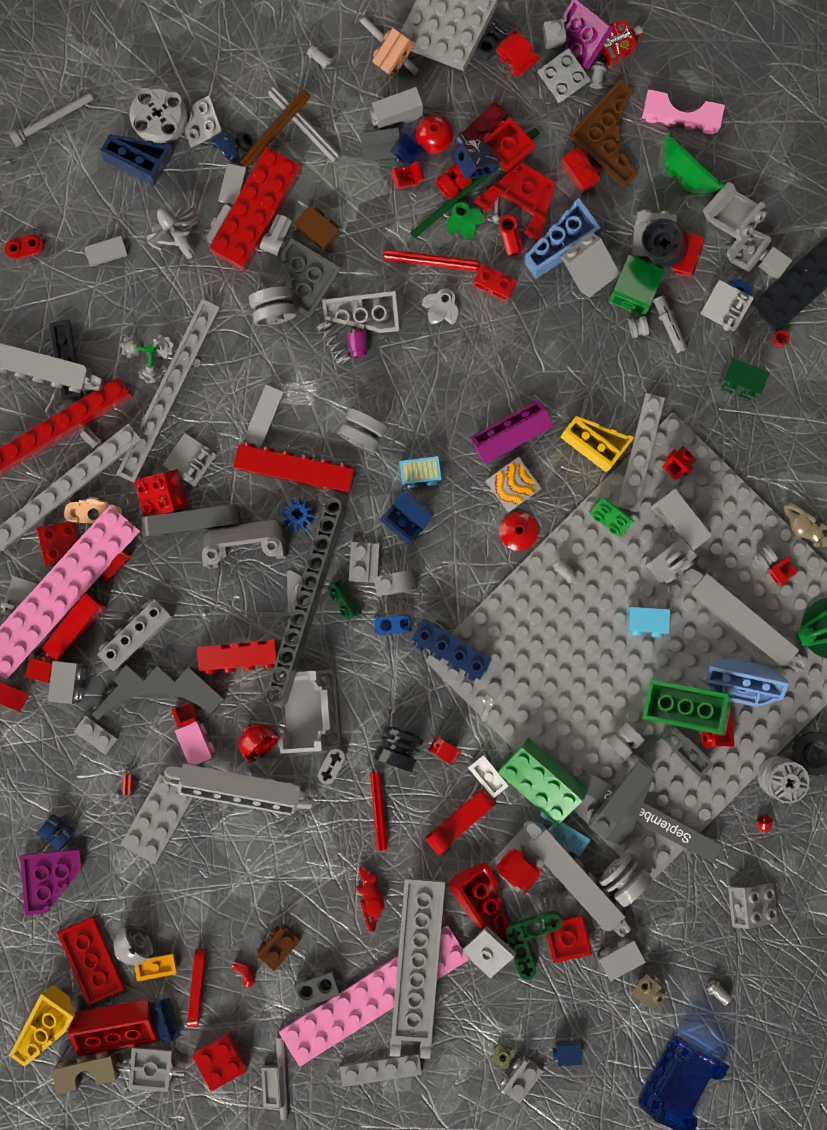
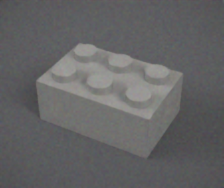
(682, 519)

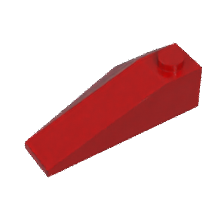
(479, 897)

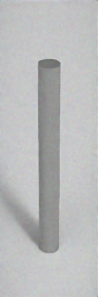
(380, 36)
(281, 1062)

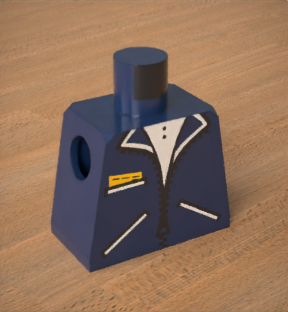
(475, 158)

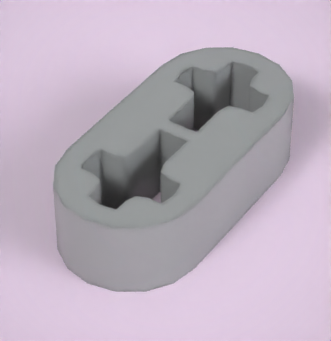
(327, 763)

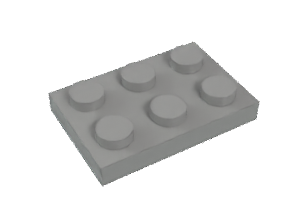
(518, 842)

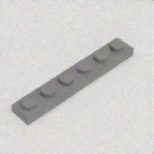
(640, 452)

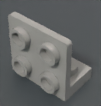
(753, 906)

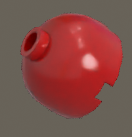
(434, 133)
(256, 741)

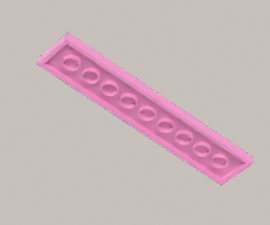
(62, 588)
(358, 1004)

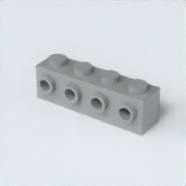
(134, 635)

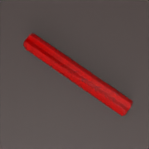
(378, 811)

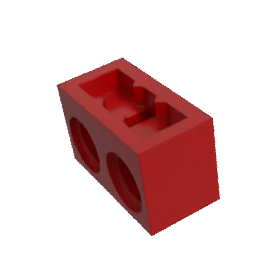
(494, 283)

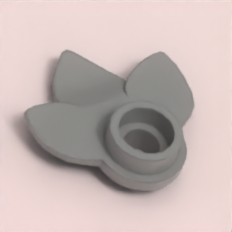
(439, 309)

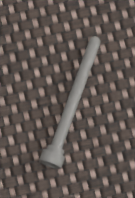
(19, 136)

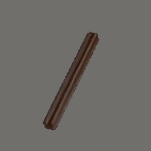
(275, 128)

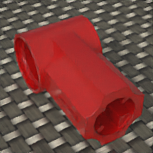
(511, 237)

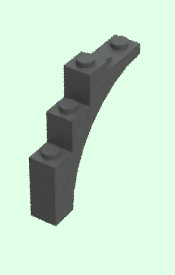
(158, 681)

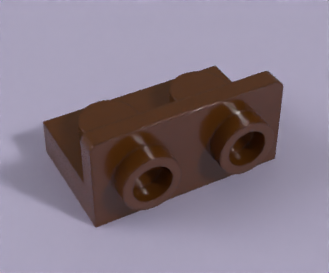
(278, 947)

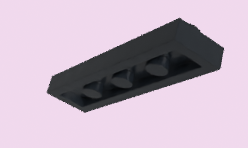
(64, 349)

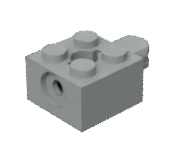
(671, 560)

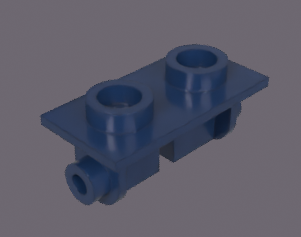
(165, 1020)

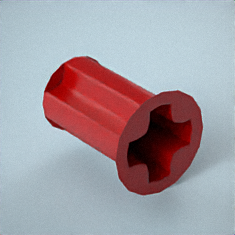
(127, 784)

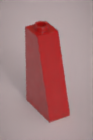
(73, 627)

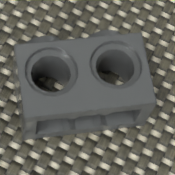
(319, 992)

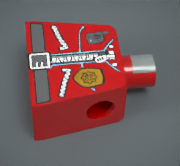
(620, 42)

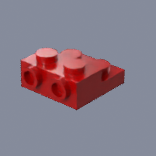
(509, 143)

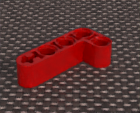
(460, 821)

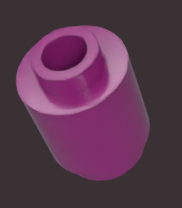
(357, 343)

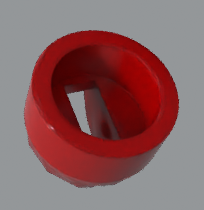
(781, 336)
(764, 823)

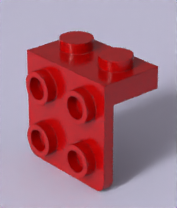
(161, 493)

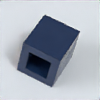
(567, 1053)

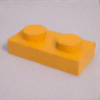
(156, 967)

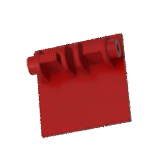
(56, 541)

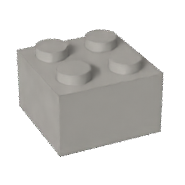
(66, 682)

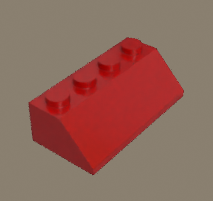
(112, 1027)

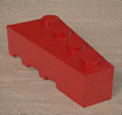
(237, 655)

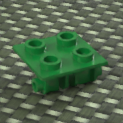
(611, 517)

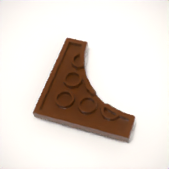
(600, 135)

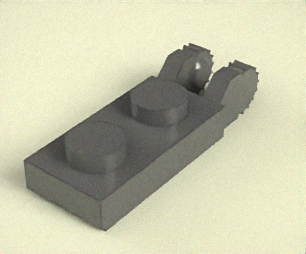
(689, 753)

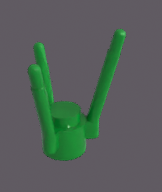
(806, 636)

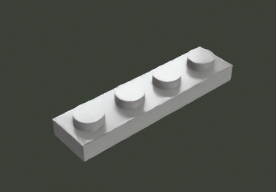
(380, 1069)

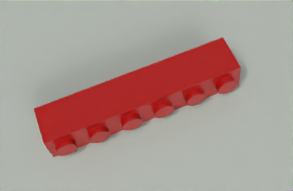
(294, 469)

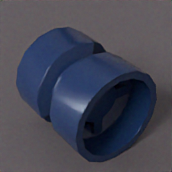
(50, 828)

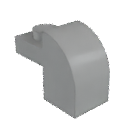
(395, 583)

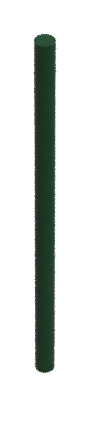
(462, 193)

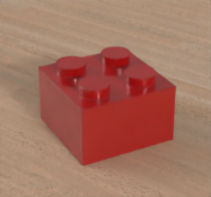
(220, 1061)

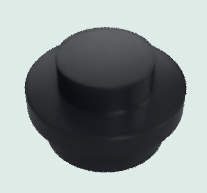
(244, 141)

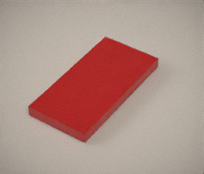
(91, 960)

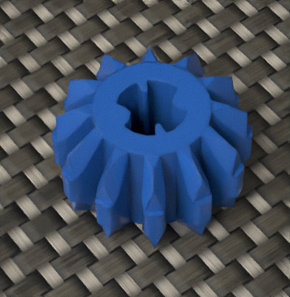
(303, 510)

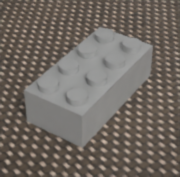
(157, 821)

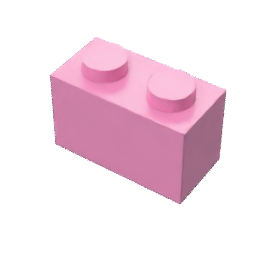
(195, 743)

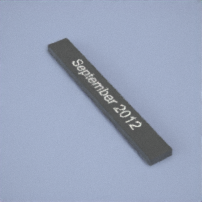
(656, 820)

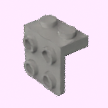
(643, 219)

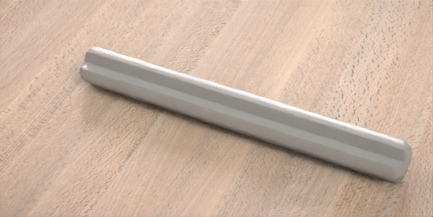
(305, 125)

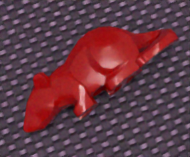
(372, 901)

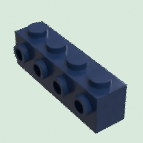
(451, 649)

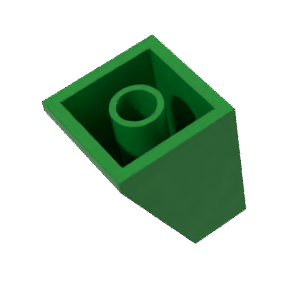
(636, 285)

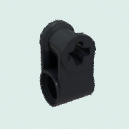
(491, 39)

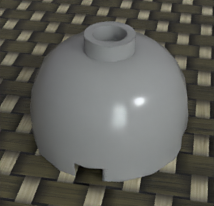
(131, 946)

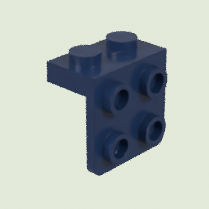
(407, 516)

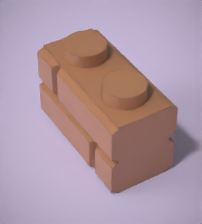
(393, 51)

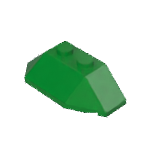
(687, 169)

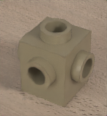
(650, 991)

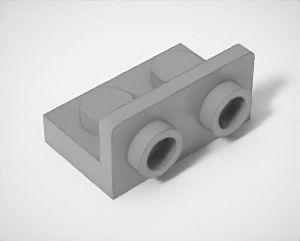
(521, 1079)

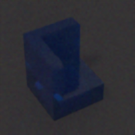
(406, 150)

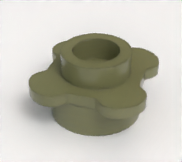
(500, 1050)

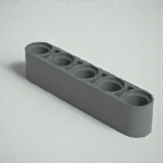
(190, 521)

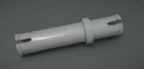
(670, 324)

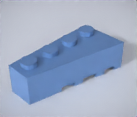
(564, 234)

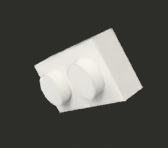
(488, 776)

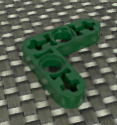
(525, 934)

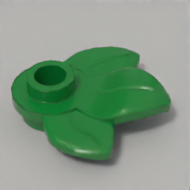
(464, 223)

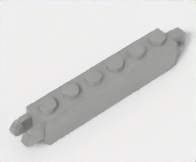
(48, 368)
(744, 621)
(237, 789)
(572, 876)

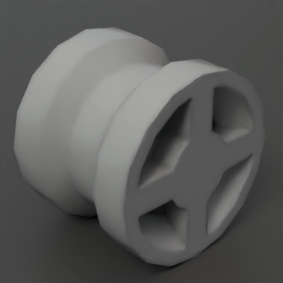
(638, 327)
(766, 557)

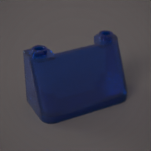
(679, 1083)

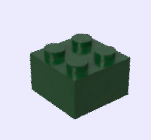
(742, 380)

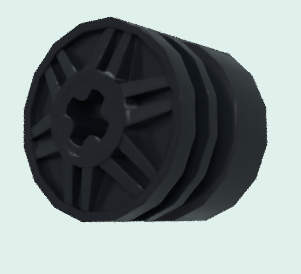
(655, 238)
(398, 748)

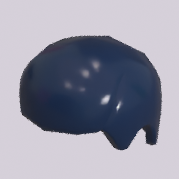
(226, 144)

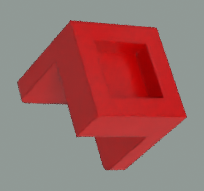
(782, 571)
(185, 714)

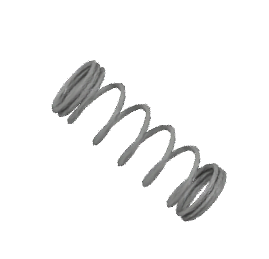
(325, 324)

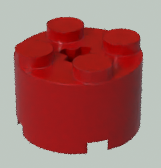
(517, 53)
(518, 871)

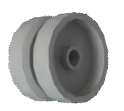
(272, 306)
(361, 431)

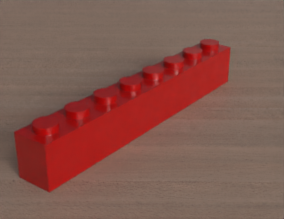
(63, 424)

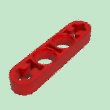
(196, 988)

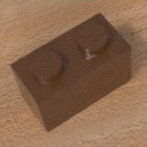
(317, 228)

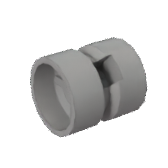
(625, 741)

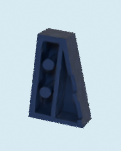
(137, 157)

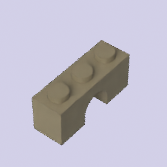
(101, 1067)

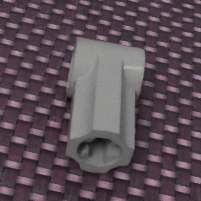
(275, 239)

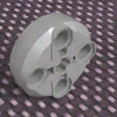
(158, 106)

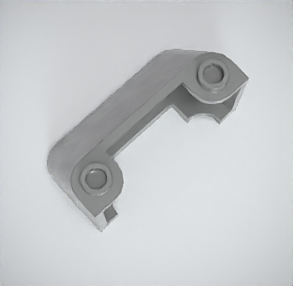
(267, 532)
(311, 713)

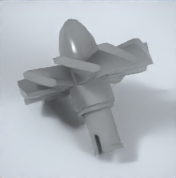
(172, 230)

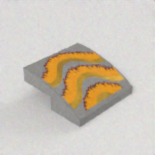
(513, 484)

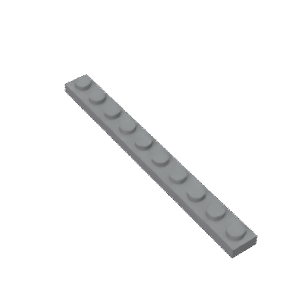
(169, 389)
(67, 485)

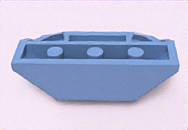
(746, 682)

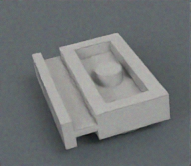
(363, 562)

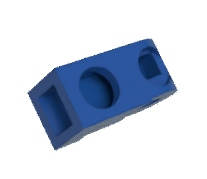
(392, 624)

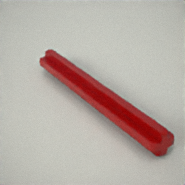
(431, 260)

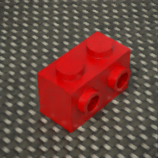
(580, 170)

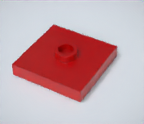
(570, 940)

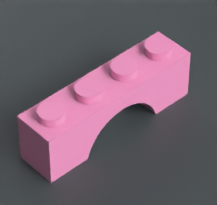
(658, 108)

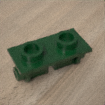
(348, 608)

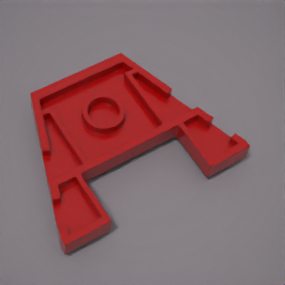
(526, 190)

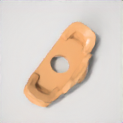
(78, 511)

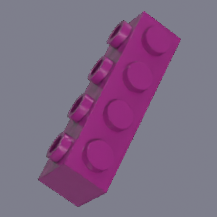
(511, 431)

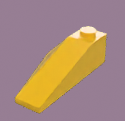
(44, 1026)

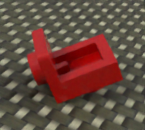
(407, 176)

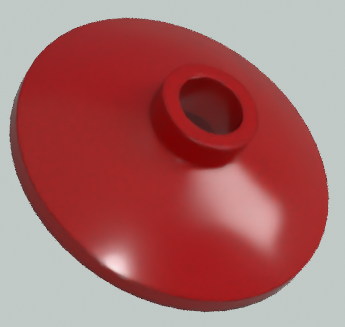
(518, 541)

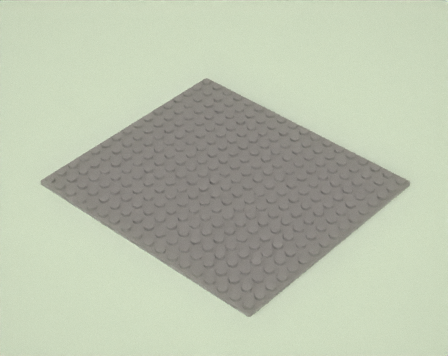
(576, 674)

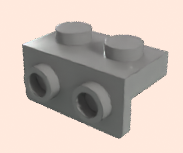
(748, 252)

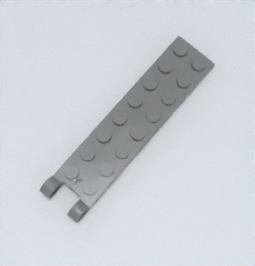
(417, 964)

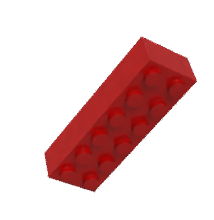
(255, 209)

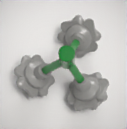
(162, 346)

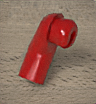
(246, 972)

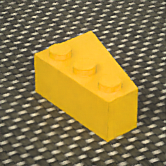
(596, 442)

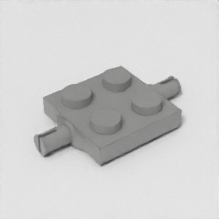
(150, 1069)

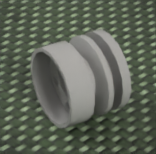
(774, 779)
(629, 884)

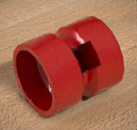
(451, 182)

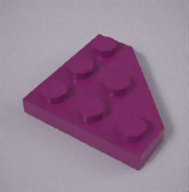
(585, 32)
(47, 877)

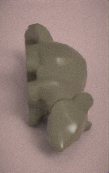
(804, 525)

